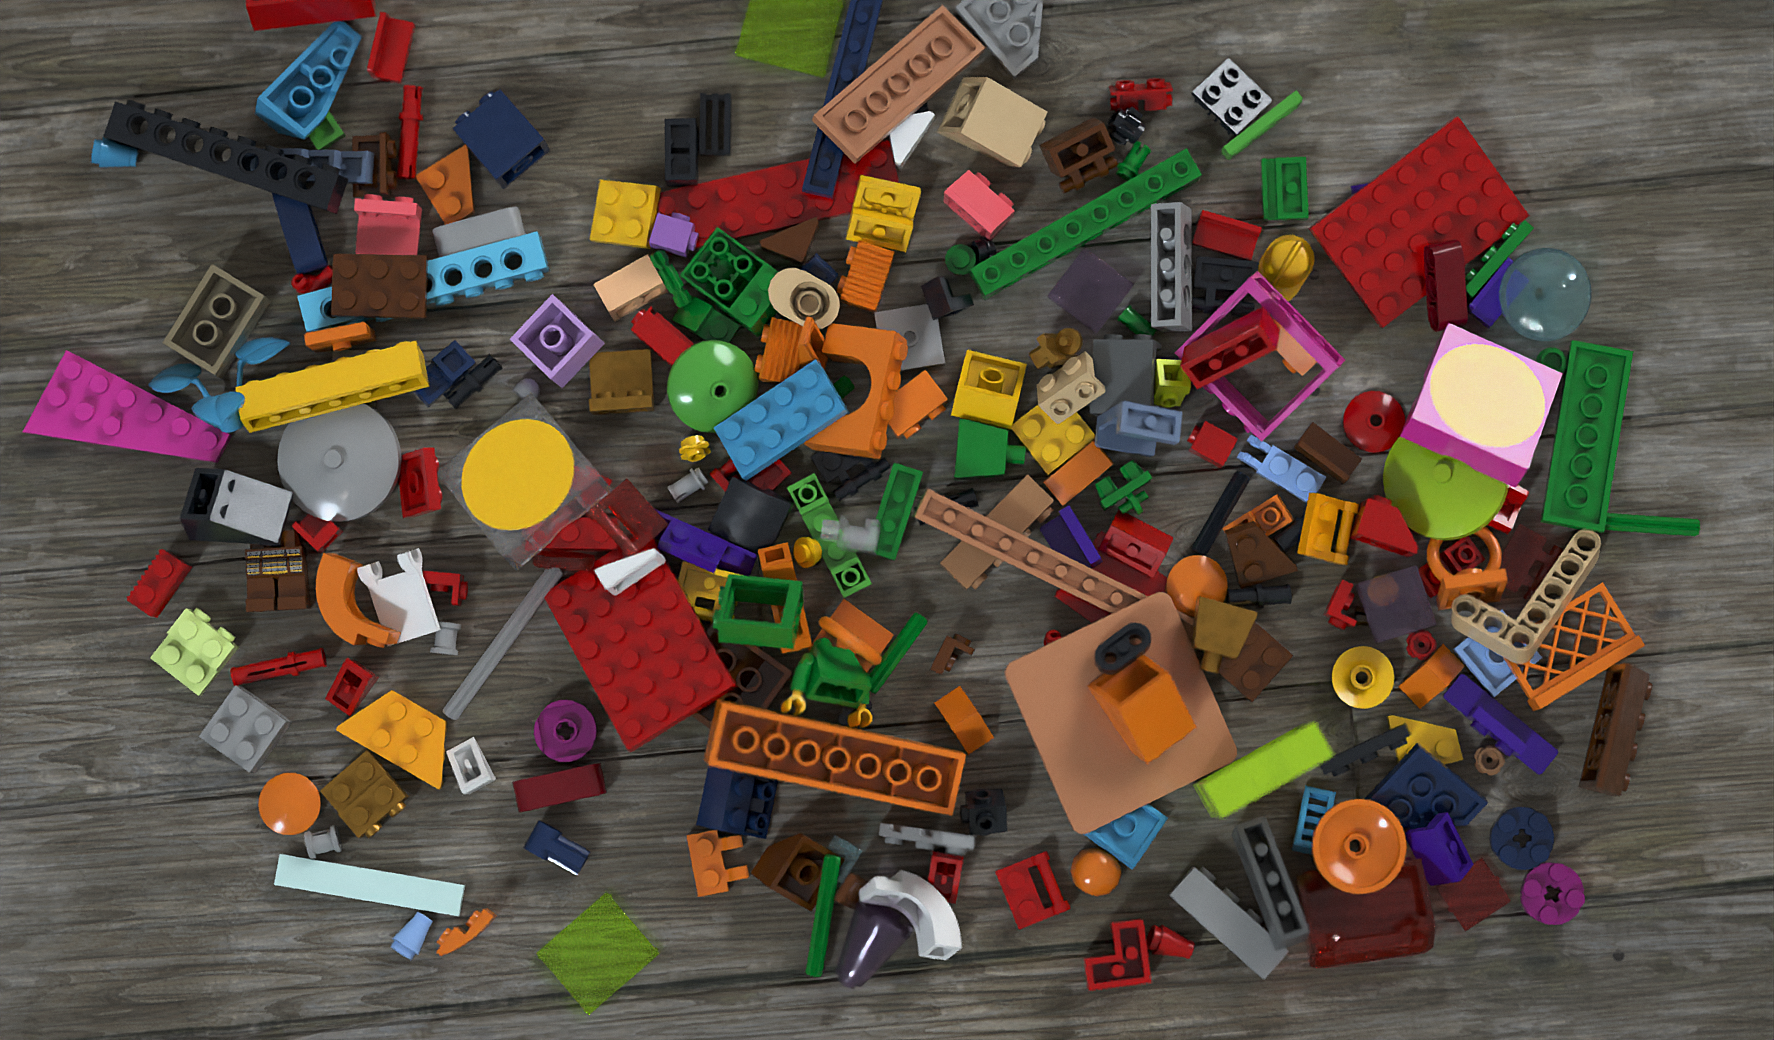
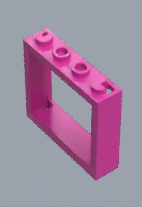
(1296, 326)

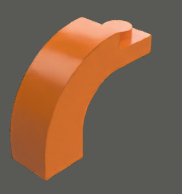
(778, 564)
(338, 606)

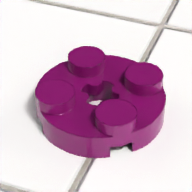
(551, 720)
(1547, 911)

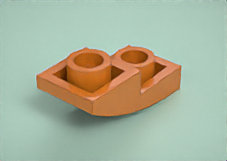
(1078, 472)
(1269, 516)
(458, 937)

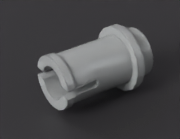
(688, 484)

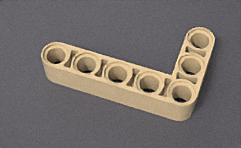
(1538, 606)

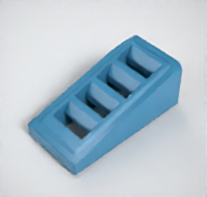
(1313, 793)

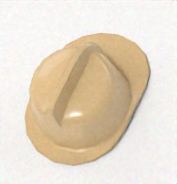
(802, 295)

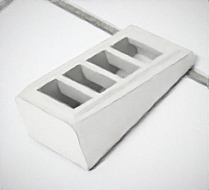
(627, 571)

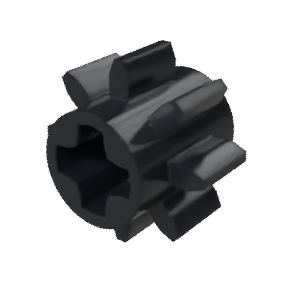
(1126, 125)

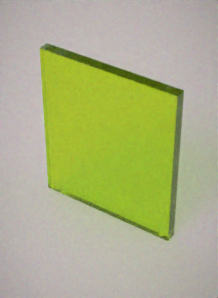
(790, 34)
(597, 953)

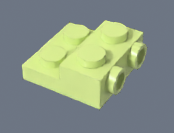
(195, 650)

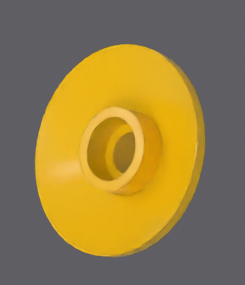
(1378, 672)

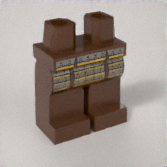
(277, 576)

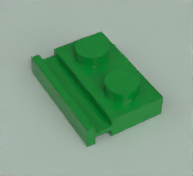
(1284, 188)

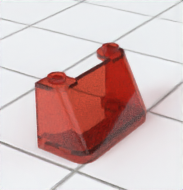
(1370, 925)

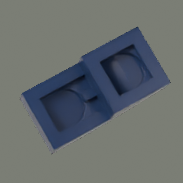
(445, 372)

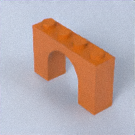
(865, 429)

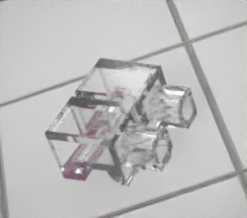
(850, 537)

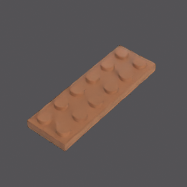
(898, 84)

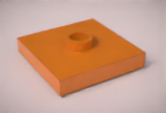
(340, 337)

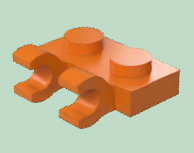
(708, 862)

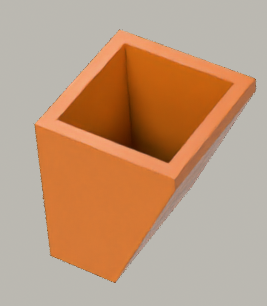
(1144, 707)

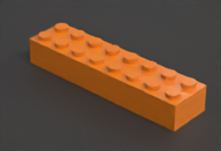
(834, 757)

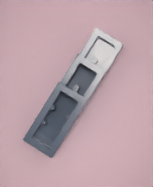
(353, 165)

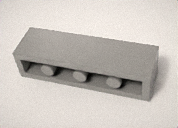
(1227, 921)

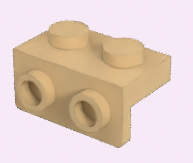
(1069, 388)

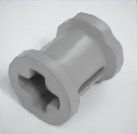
(446, 639)
(323, 841)

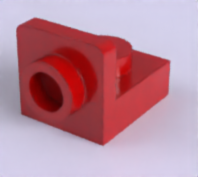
(442, 581)
(1341, 599)

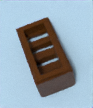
(849, 892)

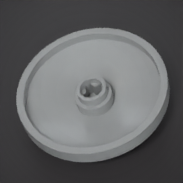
(340, 462)

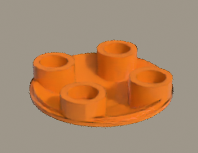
(1194, 578)
(289, 803)

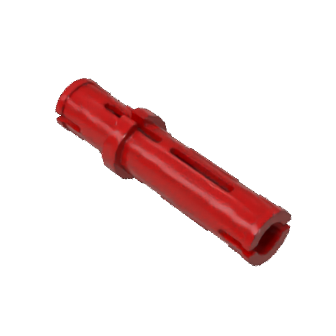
(409, 132)
(245, 675)

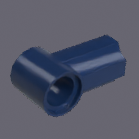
(550, 844)

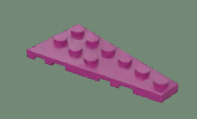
(106, 410)

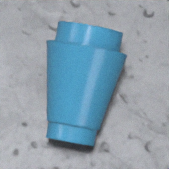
(113, 154)

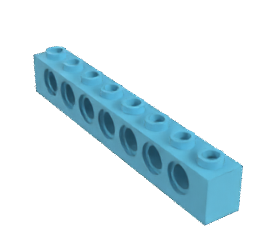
(315, 304)

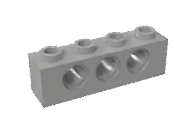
(1171, 267)

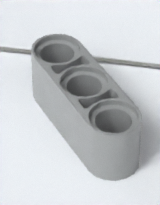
(478, 231)

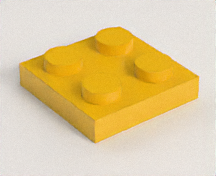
(625, 213)
(1052, 442)

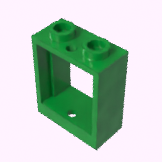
(761, 591)

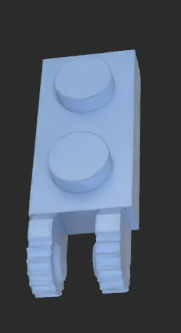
(1283, 470)

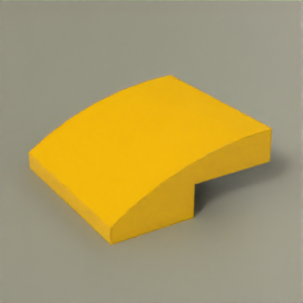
(883, 213)

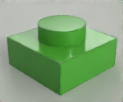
(326, 133)

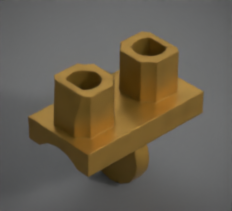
(1056, 348)

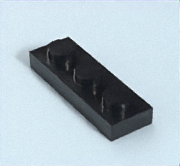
(1366, 750)

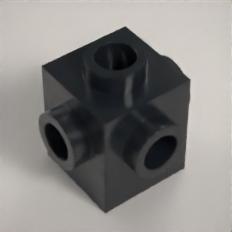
(984, 811)

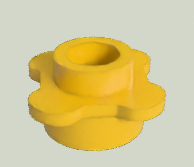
(694, 448)

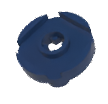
(1534, 824)

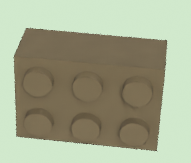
(216, 321)

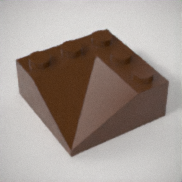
(754, 672)

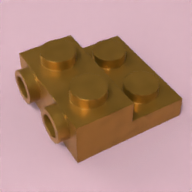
(365, 795)

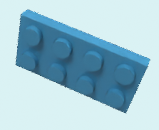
(781, 419)

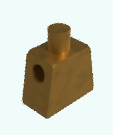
(1220, 631)

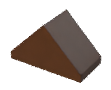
(793, 242)

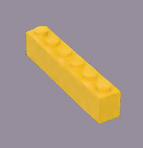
(333, 386)

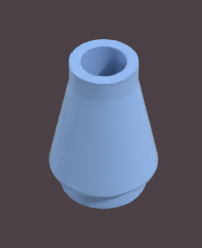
(411, 936)

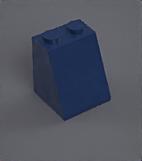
(500, 138)

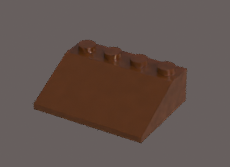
(1615, 729)

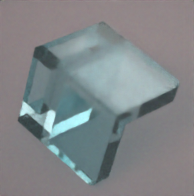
(847, 851)

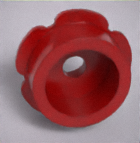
(1429, 644)

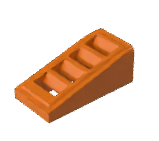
(811, 344)

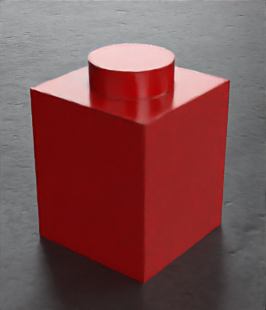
(1211, 443)

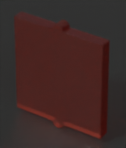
(1474, 896)

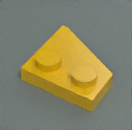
(1437, 740)

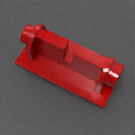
(1152, 93)

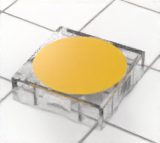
(523, 481)

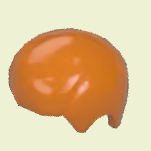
(1096, 871)

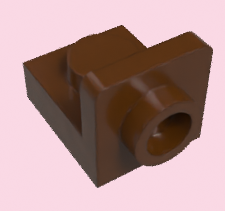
(946, 657)

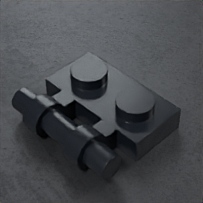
(1221, 275)
(836, 466)

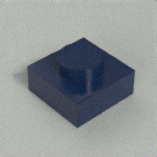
(819, 268)

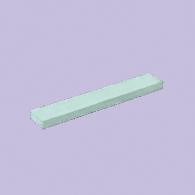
(369, 884)

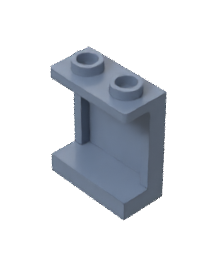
(1137, 428)

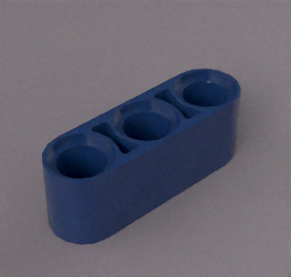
(301, 234)

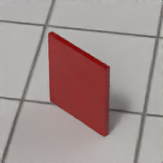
(1118, 571)

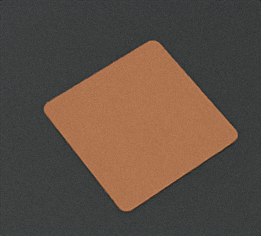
(1078, 743)

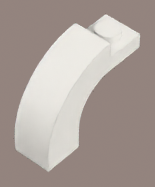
(925, 908)

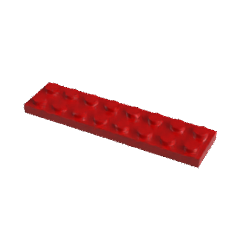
(771, 197)

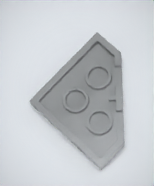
(1006, 29)
(927, 838)

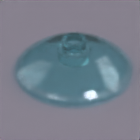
(1564, 296)

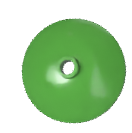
(697, 375)

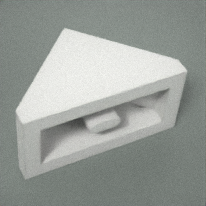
(908, 135)
(470, 766)

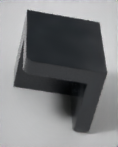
(941, 299)

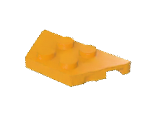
(402, 735)

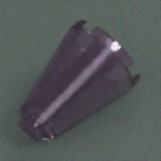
(870, 942)

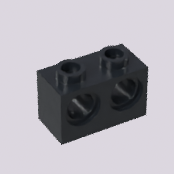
(681, 151)

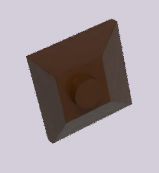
(794, 869)

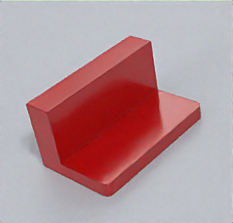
(390, 48)
(1226, 235)
(1136, 543)

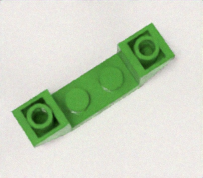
(815, 507)

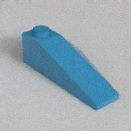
(306, 89)

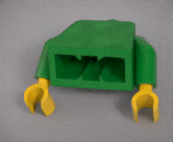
(831, 677)

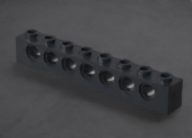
(125, 128)

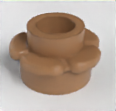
(1482, 754)

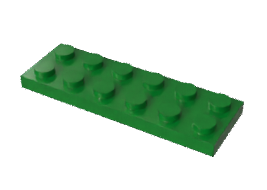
(1586, 436)

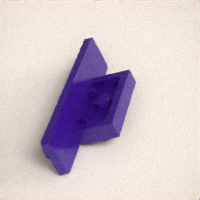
(703, 548)
(1499, 723)

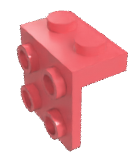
(387, 225)

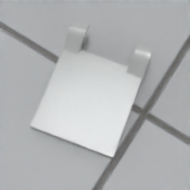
(402, 599)

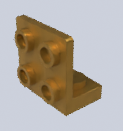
(621, 382)

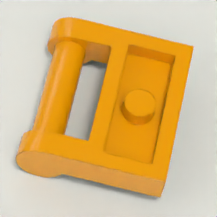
(1320, 526)

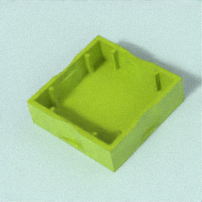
(1263, 770)

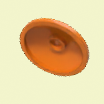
(1379, 851)

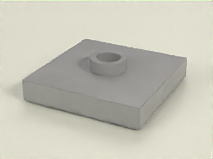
(921, 334)

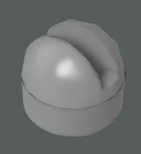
(526, 387)

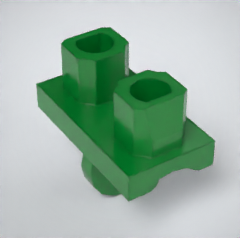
(1111, 494)

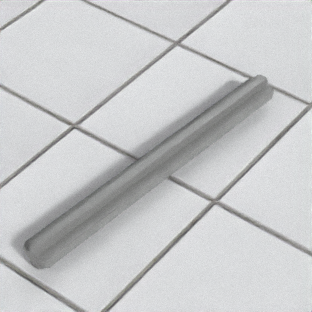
(502, 643)

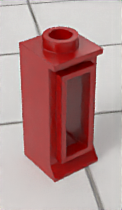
(660, 335)

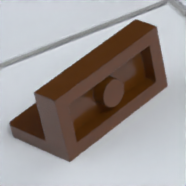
(1327, 453)

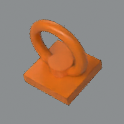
(1483, 585)
(856, 632)

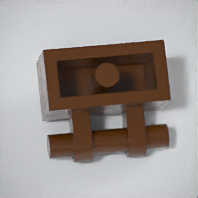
(1077, 148)

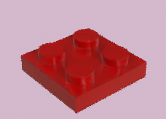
(419, 483)

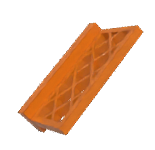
(1591, 665)

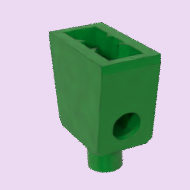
(984, 451)

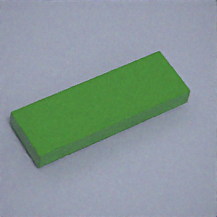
(1262, 125)

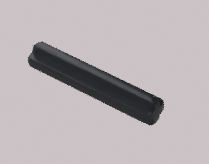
(1220, 513)

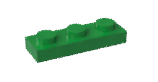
(1495, 257)
(896, 508)

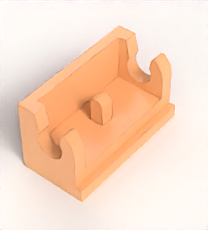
(630, 287)

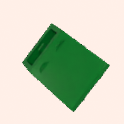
(733, 280)

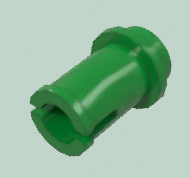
(1133, 161)
(1136, 322)

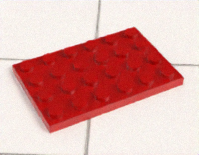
(1425, 198)
(640, 648)

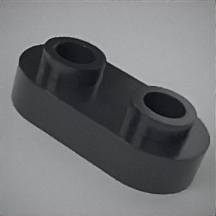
(1121, 649)

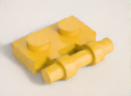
(703, 584)

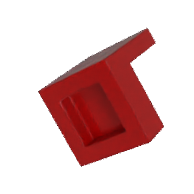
(318, 532)

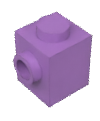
(674, 234)

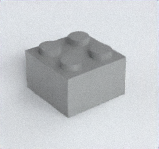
(245, 729)

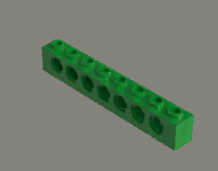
(1085, 224)

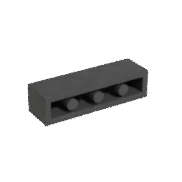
(1270, 883)

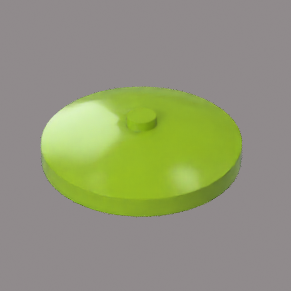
(1439, 493)

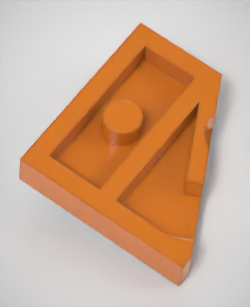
(450, 186)

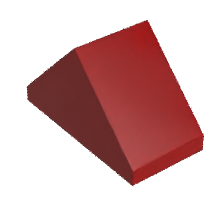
(351, 686)
(946, 874)

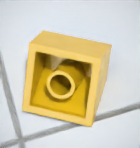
(988, 389)

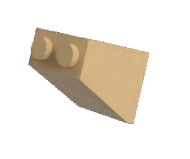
(993, 121)

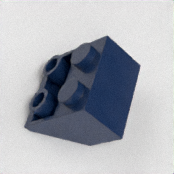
(737, 802)

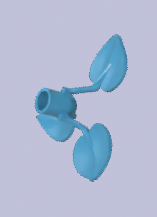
(223, 408)

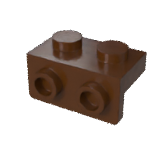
(383, 177)

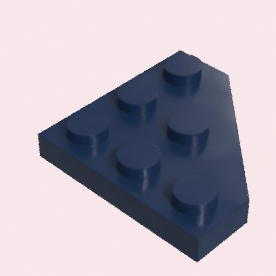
(1424, 787)

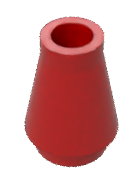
(1168, 943)

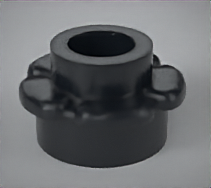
(983, 249)

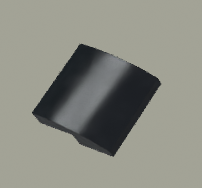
(750, 515)

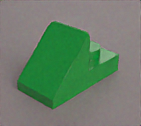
(705, 321)

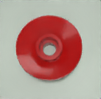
(1360, 430)

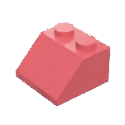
(978, 204)

